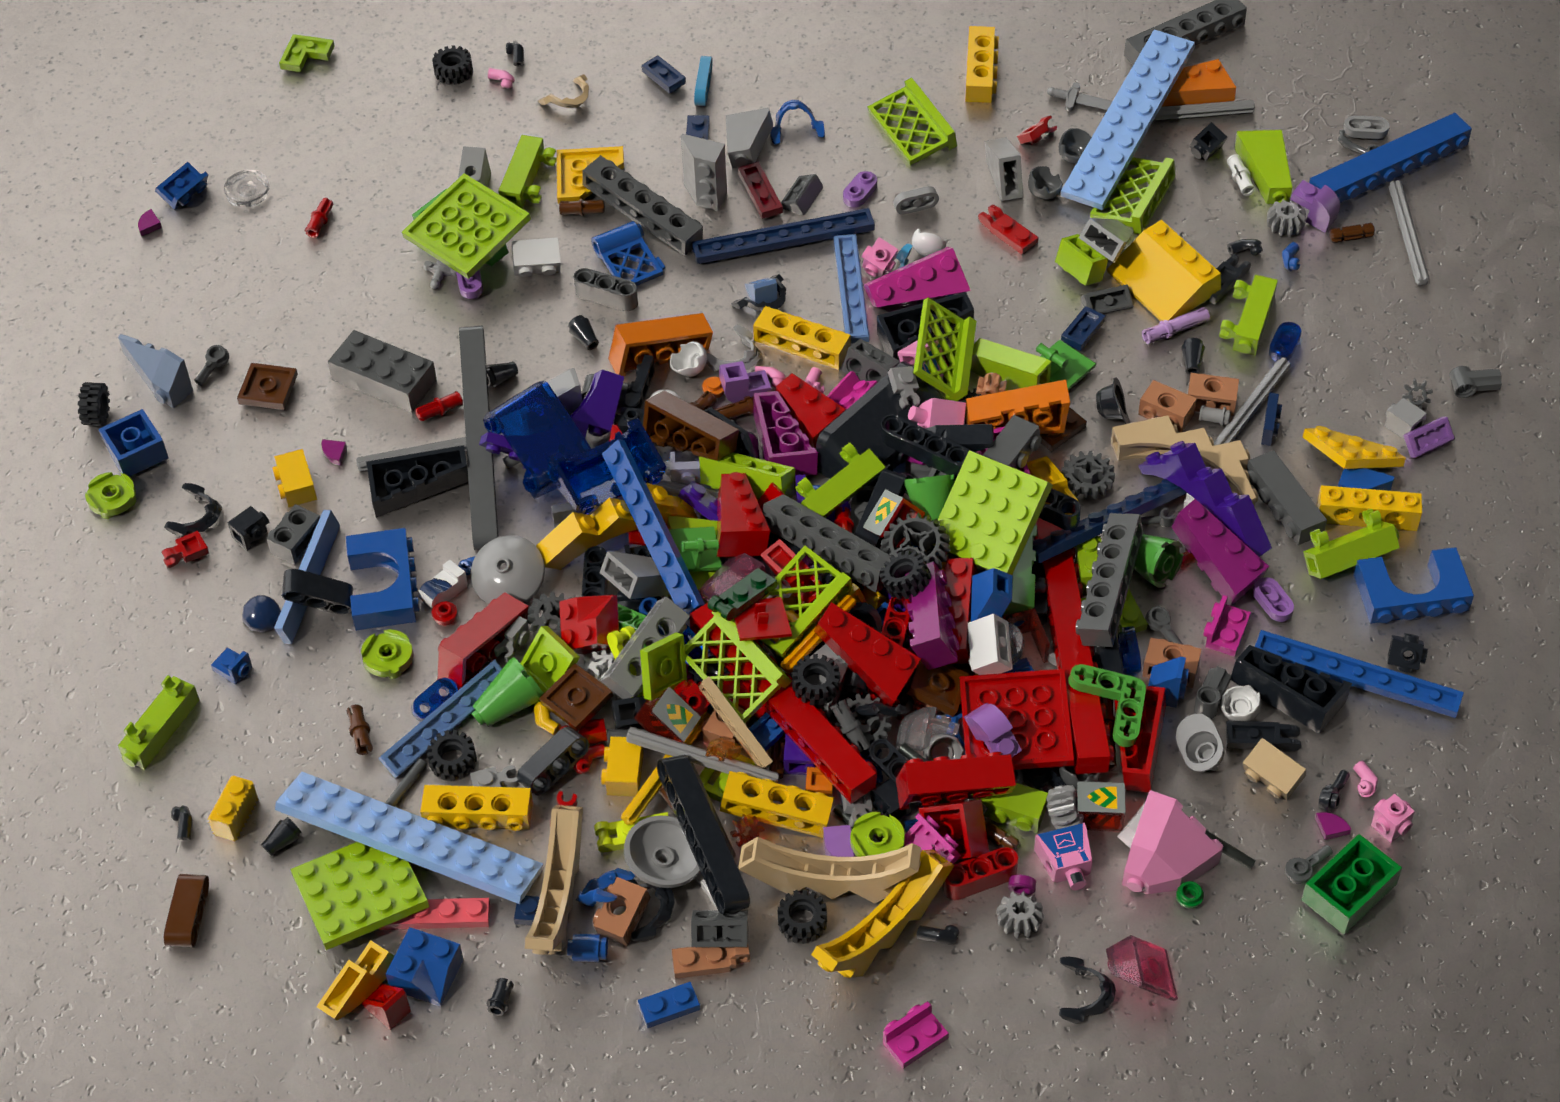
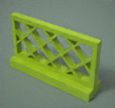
(929, 115)
(1149, 196)
(958, 356)
(814, 611)
(753, 654)

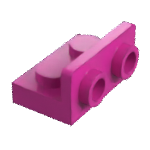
(850, 390)
(1226, 628)
(914, 1034)

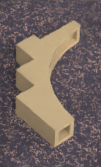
(1158, 434)
(831, 876)
(556, 897)

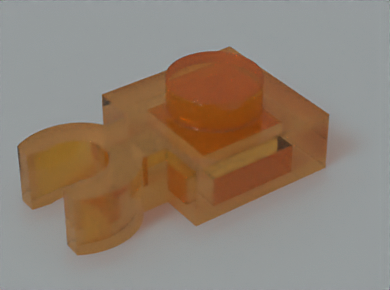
(723, 748)

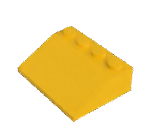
(1165, 273)

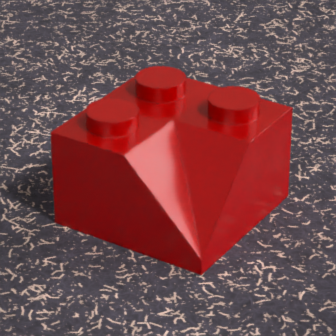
(588, 622)
(963, 823)

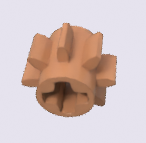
(990, 384)

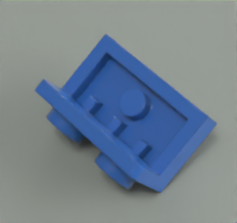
(181, 185)

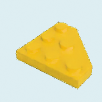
(570, 166)
(1353, 451)

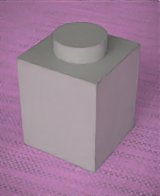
(1404, 417)

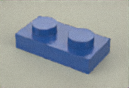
(668, 1004)

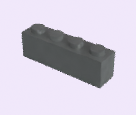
(1015, 443)
(1285, 497)

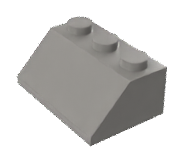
(704, 171)

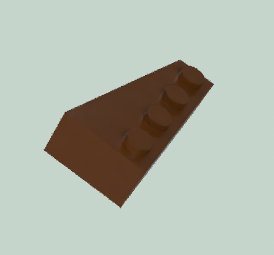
(686, 427)

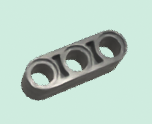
(605, 289)

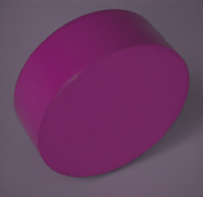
(1022, 883)

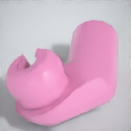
(1368, 779)

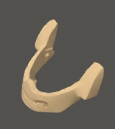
(566, 102)

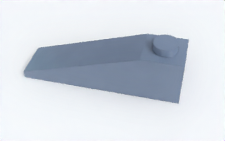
(160, 370)

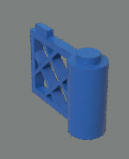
(620, 243)

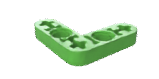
(1120, 692)

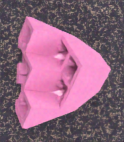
(1168, 848)

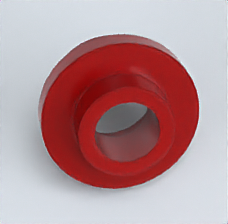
(444, 618)

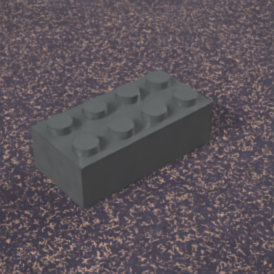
(382, 371)

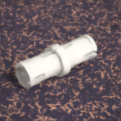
(1241, 175)

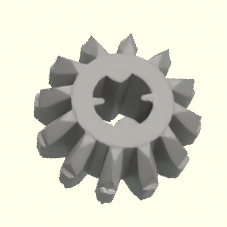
(1286, 218)
(1063, 806)
(1020, 914)

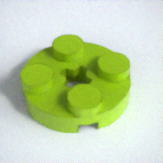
(112, 505)
(392, 665)
(878, 824)

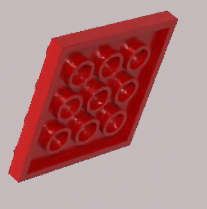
(1034, 707)

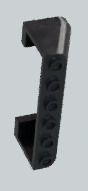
(862, 427)

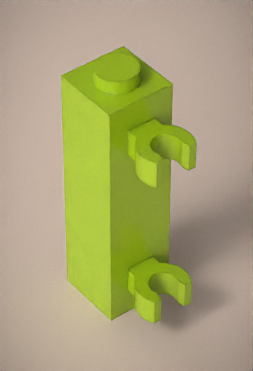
(523, 169)
(1254, 315)
(844, 485)
(1343, 552)
(158, 722)

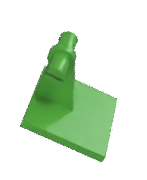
(1066, 363)
(697, 548)

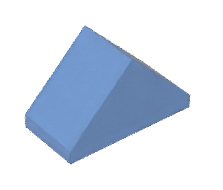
(762, 290)

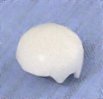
(927, 243)
(689, 360)
(1241, 703)

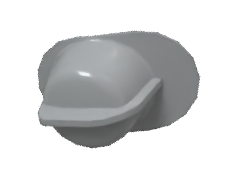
(1199, 743)

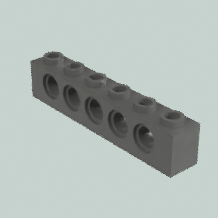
(1196, 25)
(642, 205)
(826, 539)
(1110, 580)

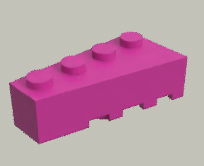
(927, 277)

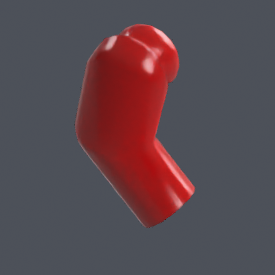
(584, 763)

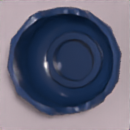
(260, 613)

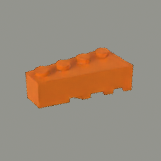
(1202, 84)
(657, 339)
(1039, 404)

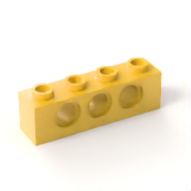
(980, 64)
(801, 337)
(1346, 506)
(467, 798)
(782, 815)

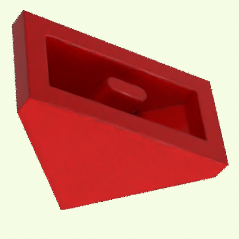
(388, 1005)

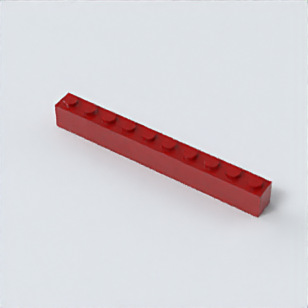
(802, 723)

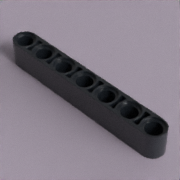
(703, 834)

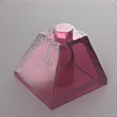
(729, 574)
(1142, 966)

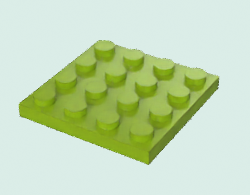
(466, 225)
(992, 512)
(357, 892)

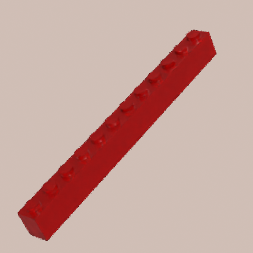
(1064, 608)

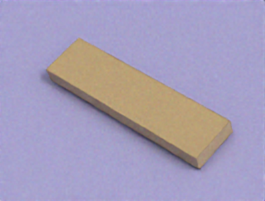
(735, 723)

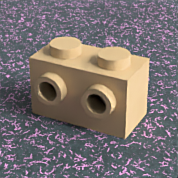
(1273, 769)

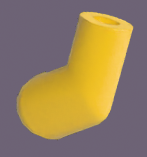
(543, 719)

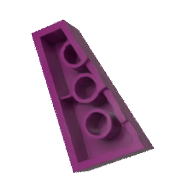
(780, 435)
(1219, 552)
(933, 622)

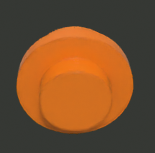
(713, 385)

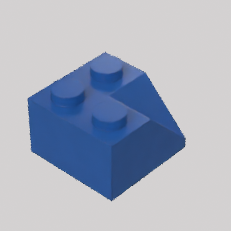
(134, 443)
(425, 966)

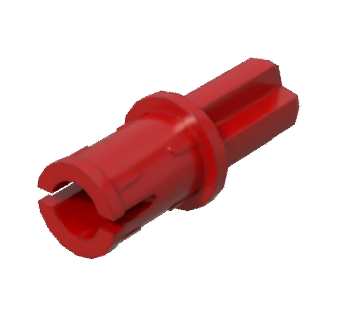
(319, 218)
(439, 406)
(844, 519)

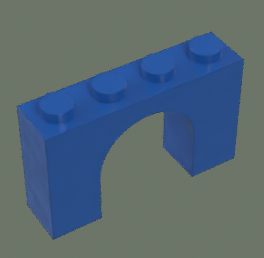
(396, 603)
(1388, 603)

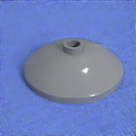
(521, 576)
(657, 840)

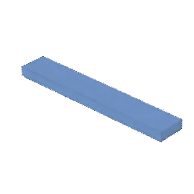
(851, 287)
(313, 562)
(444, 718)

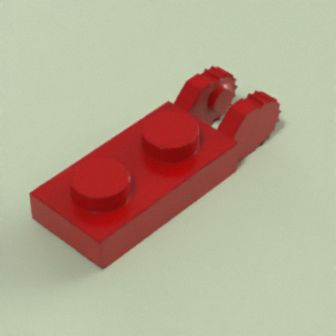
(1008, 229)

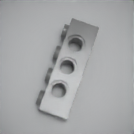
(618, 676)

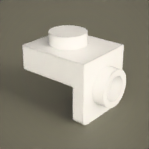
(683, 471)

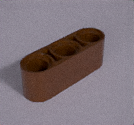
(186, 910)

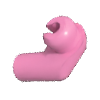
(501, 75)
(772, 373)
(813, 377)

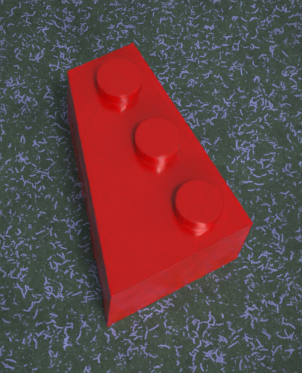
(808, 406)

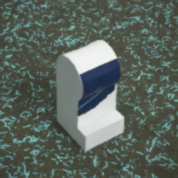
(444, 585)

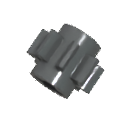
(1416, 386)

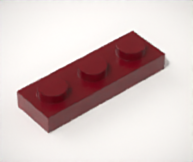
(760, 190)

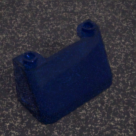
(536, 429)
(586, 477)

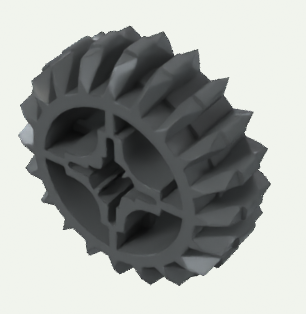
(921, 533)

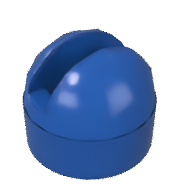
(648, 603)

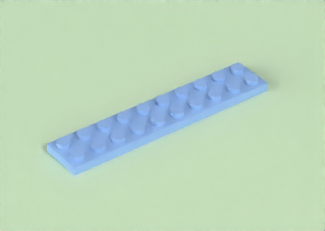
(1127, 119)
(409, 837)

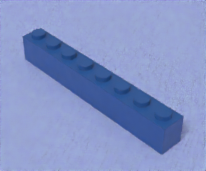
(1395, 158)

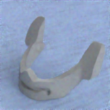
(750, 357)

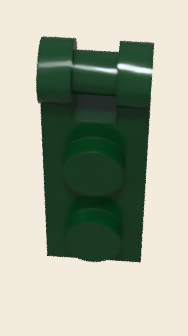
(742, 594)

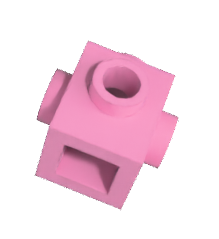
(879, 258)
(1392, 817)

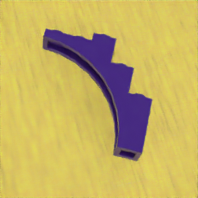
(594, 413)
(1209, 487)

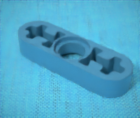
(703, 81)

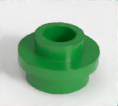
(1190, 888)

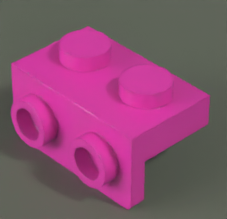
(926, 836)

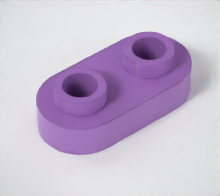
(860, 189)
(470, 287)
(1274, 600)

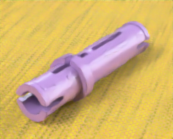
(1166, 329)

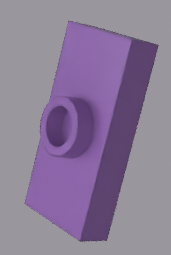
(1429, 437)

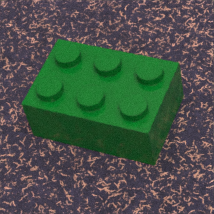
(1351, 884)

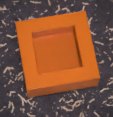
(818, 782)

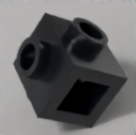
(1406, 643)

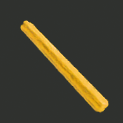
(653, 783)

